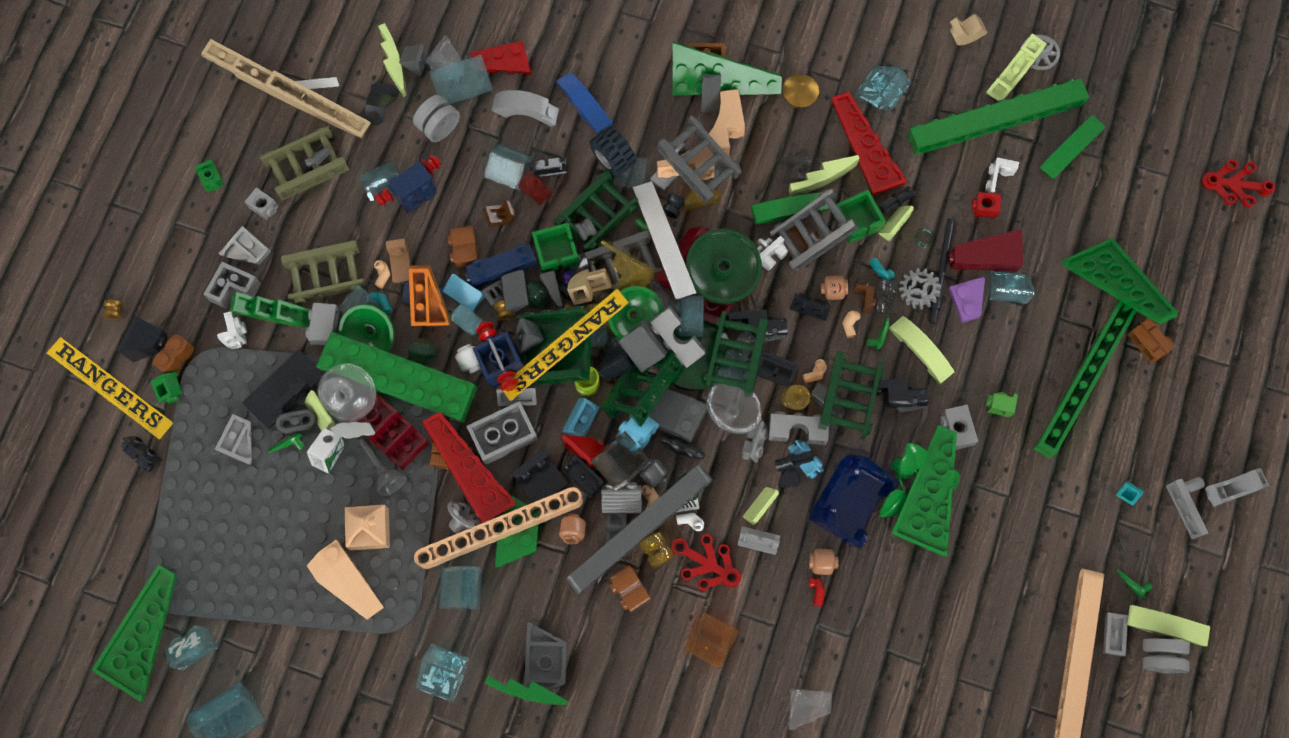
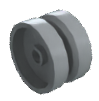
(436, 118)
(1166, 653)

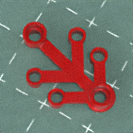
(1236, 184)
(709, 564)

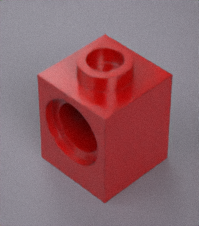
(993, 202)

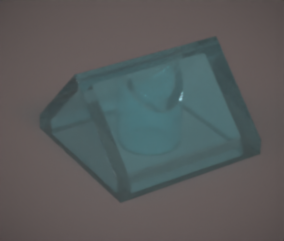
(507, 166)
(378, 178)
(1011, 287)

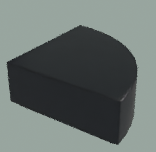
(789, 478)

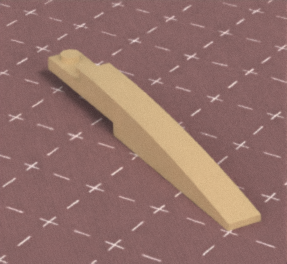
(285, 89)

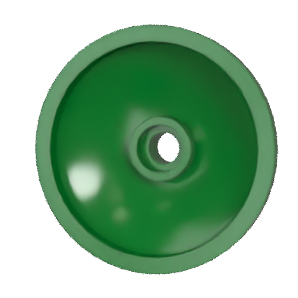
(642, 302)
(356, 326)

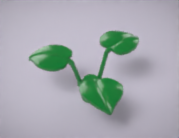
(913, 459)

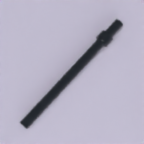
(936, 307)

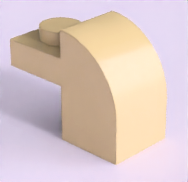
(968, 30)
(585, 283)

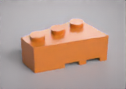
(425, 298)

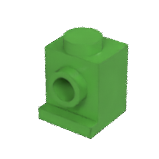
(1001, 404)

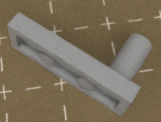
(1180, 495)

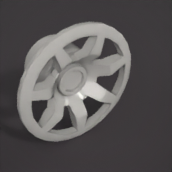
(1046, 52)
(461, 519)

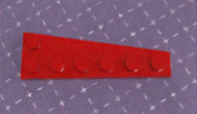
(874, 159)
(476, 482)

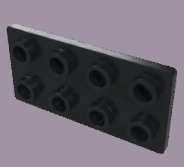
(283, 389)

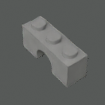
(686, 351)
(781, 424)

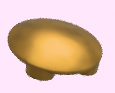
(800, 90)

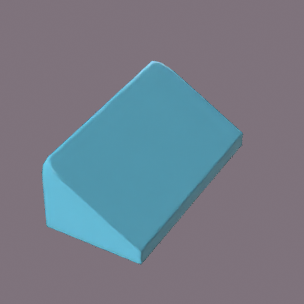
(463, 292)
(581, 418)

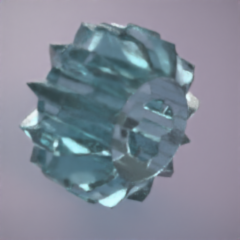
(466, 319)

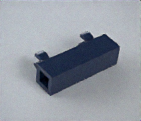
(495, 267)

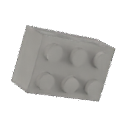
(502, 433)

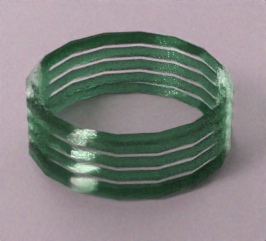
(927, 230)

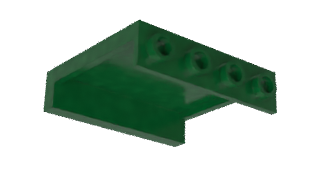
(552, 324)

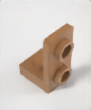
(399, 260)

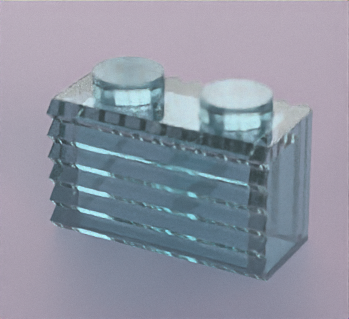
(692, 314)

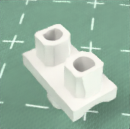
(768, 250)

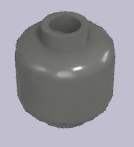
(654, 473)

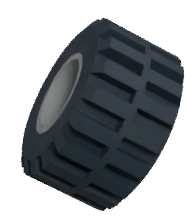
(612, 151)

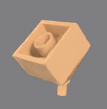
(367, 527)

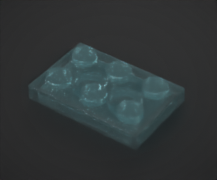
(461, 80)

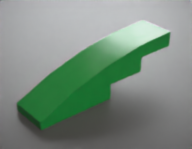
(1072, 147)
(784, 208)
(270, 310)
(534, 693)

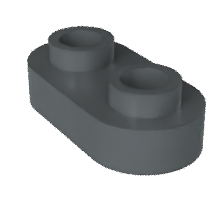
(296, 421)

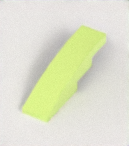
(392, 63)
(828, 173)
(1168, 625)

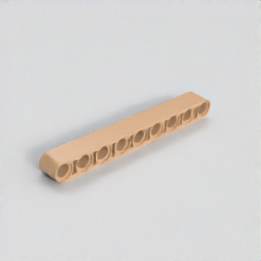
(489, 528)
(1079, 654)

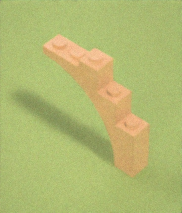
(728, 125)

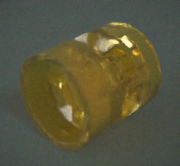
(795, 397)
(654, 543)

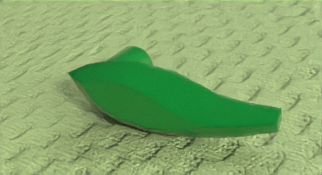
(878, 343)
(287, 442)
(1135, 587)

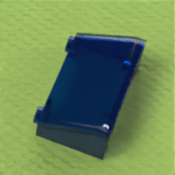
(852, 498)

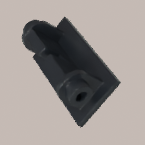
(555, 167)
(818, 309)
(147, 457)

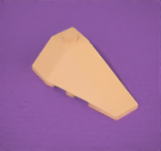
(339, 574)

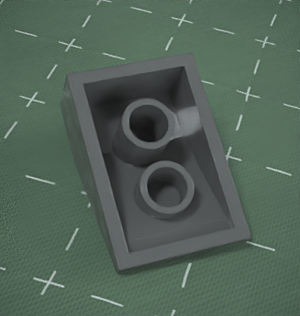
(679, 415)

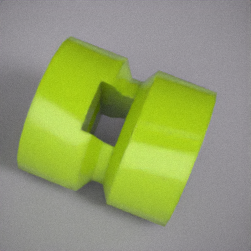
(590, 387)

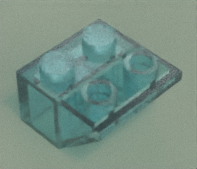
(460, 587)

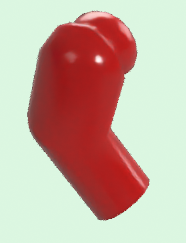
(819, 590)

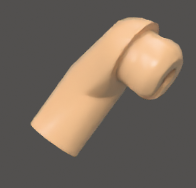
(383, 272)
(848, 322)
(817, 373)
(650, 494)

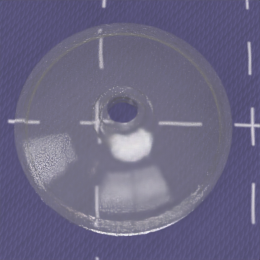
(355, 385)
(744, 411)

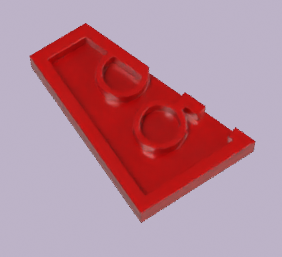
(505, 58)

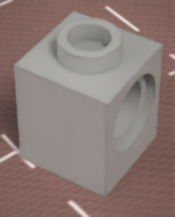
(258, 197)

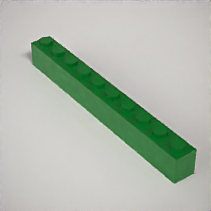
(997, 116)
(1084, 379)

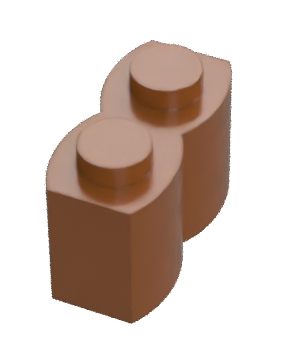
(464, 246)
(175, 352)
(629, 588)

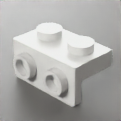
(235, 336)

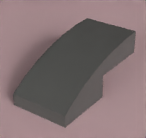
(614, 524)

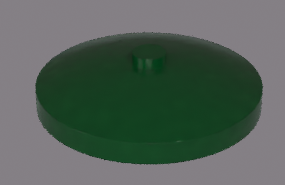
(724, 266)
(692, 376)

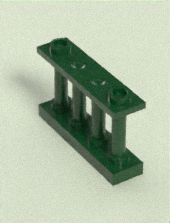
(591, 195)
(755, 349)
(627, 385)
(831, 399)

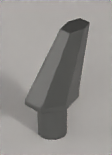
(318, 157)

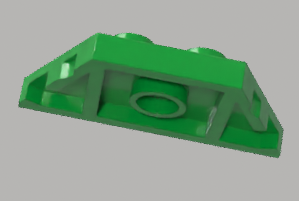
(518, 544)

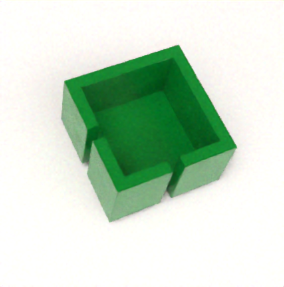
(864, 212)
(554, 248)

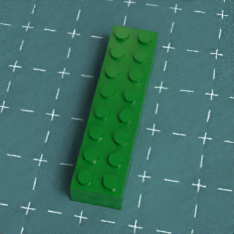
(402, 377)

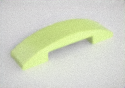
(1017, 68)
(923, 348)

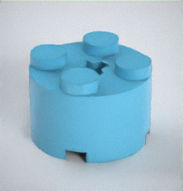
(639, 435)

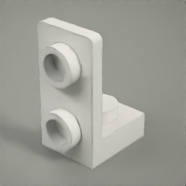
(1002, 166)

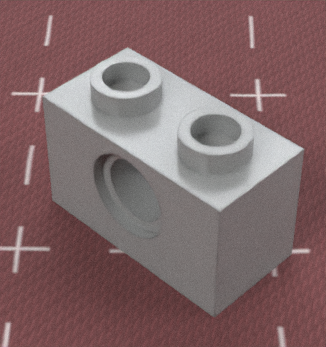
(961, 417)

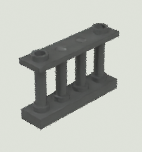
(690, 176)
(830, 239)
(604, 254)

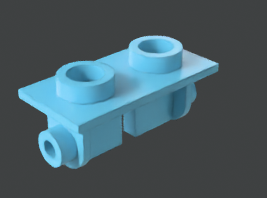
(808, 468)

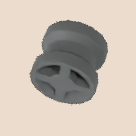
(585, 229)

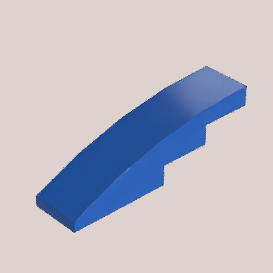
(584, 102)

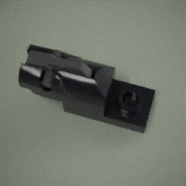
(776, 329)
(900, 397)

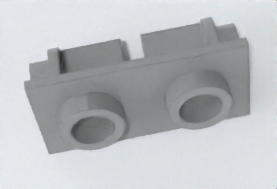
(755, 448)
(758, 540)

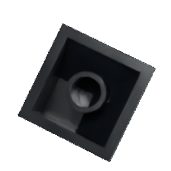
(142, 340)

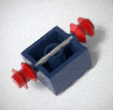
(411, 186)
(500, 357)

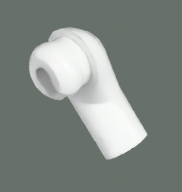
(692, 520)

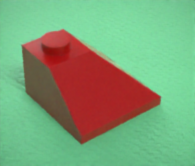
(584, 447)

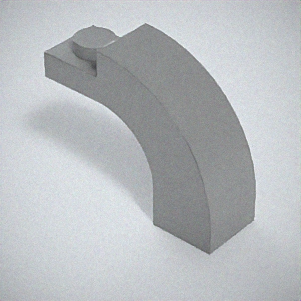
(525, 103)
(1236, 487)

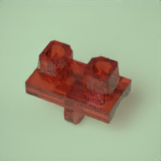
(534, 188)

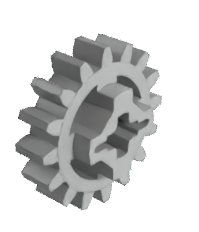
(914, 294)

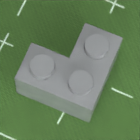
(228, 281)

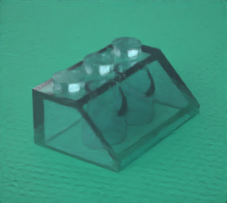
(227, 715)

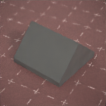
(643, 345)

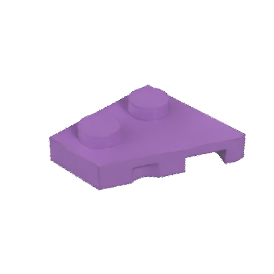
(968, 299)

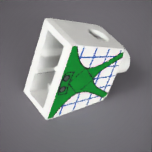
(325, 450)

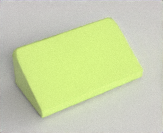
(896, 222)
(313, 404)
(760, 505)

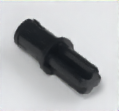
(897, 200)
(793, 461)

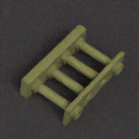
(304, 181)
(312, 258)

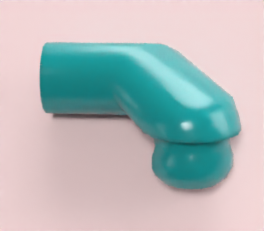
(880, 270)
(382, 300)

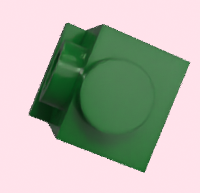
(209, 176)
(167, 388)

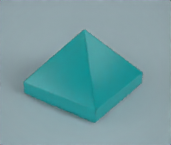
(1129, 493)

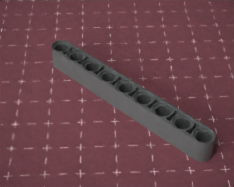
(639, 529)

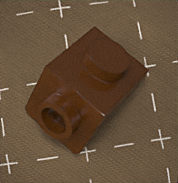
(499, 214)
(869, 300)

